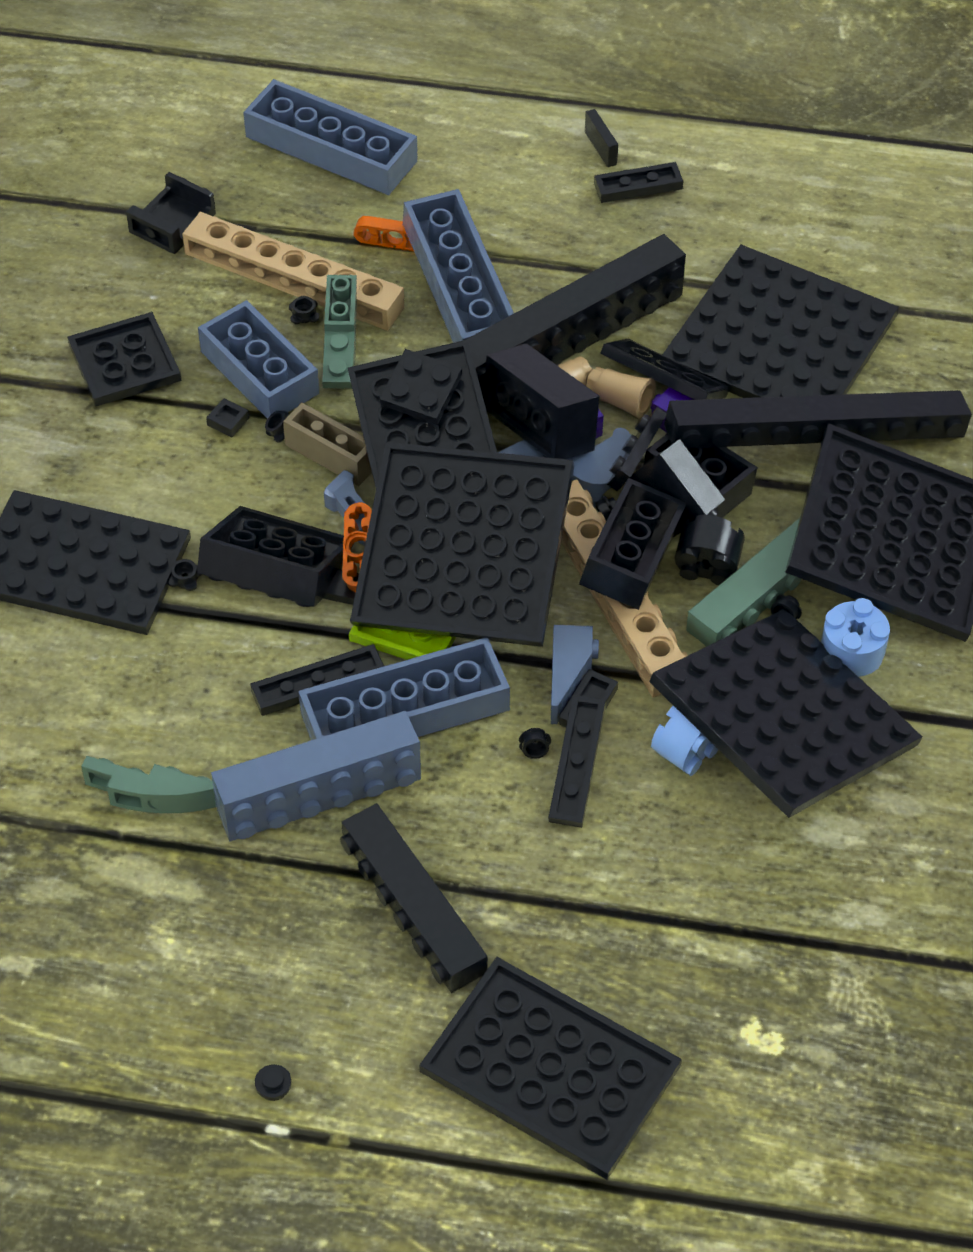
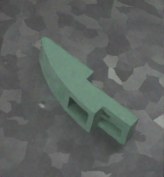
(339, 330)
(159, 792)

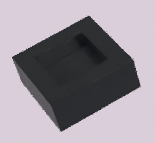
(227, 417)

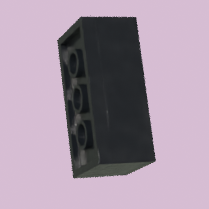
(541, 402)

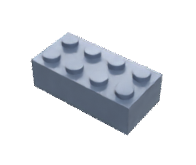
(258, 360)

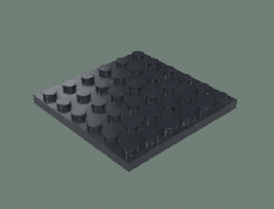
(780, 330)
(888, 532)
(463, 543)
(785, 711)

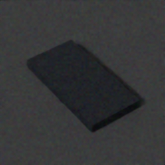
(664, 370)

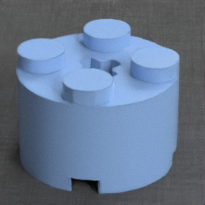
(856, 635)
(682, 743)

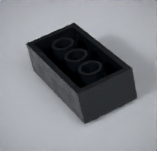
(632, 543)

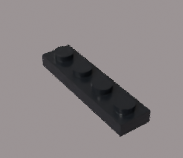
(282, 689)
(577, 761)

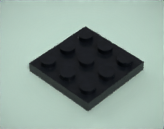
(124, 359)

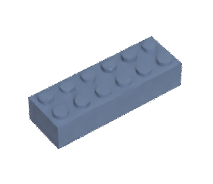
(331, 136)
(455, 264)
(433, 689)
(317, 776)

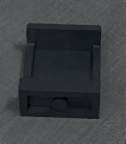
(170, 213)

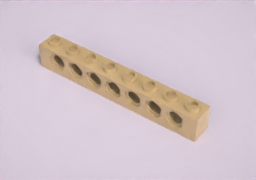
(288, 267)
(638, 631)

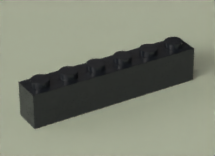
(414, 898)

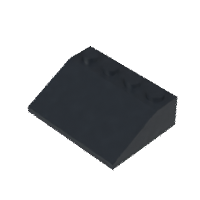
(271, 556)

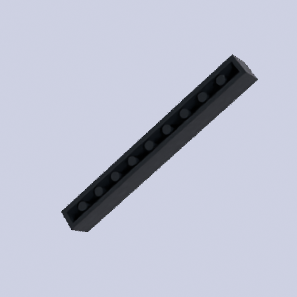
(805, 418)

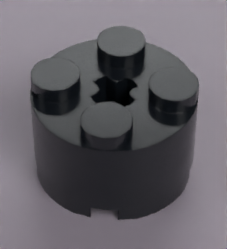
(709, 549)

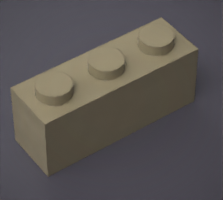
(327, 442)

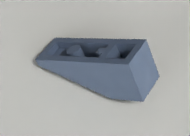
(570, 662)

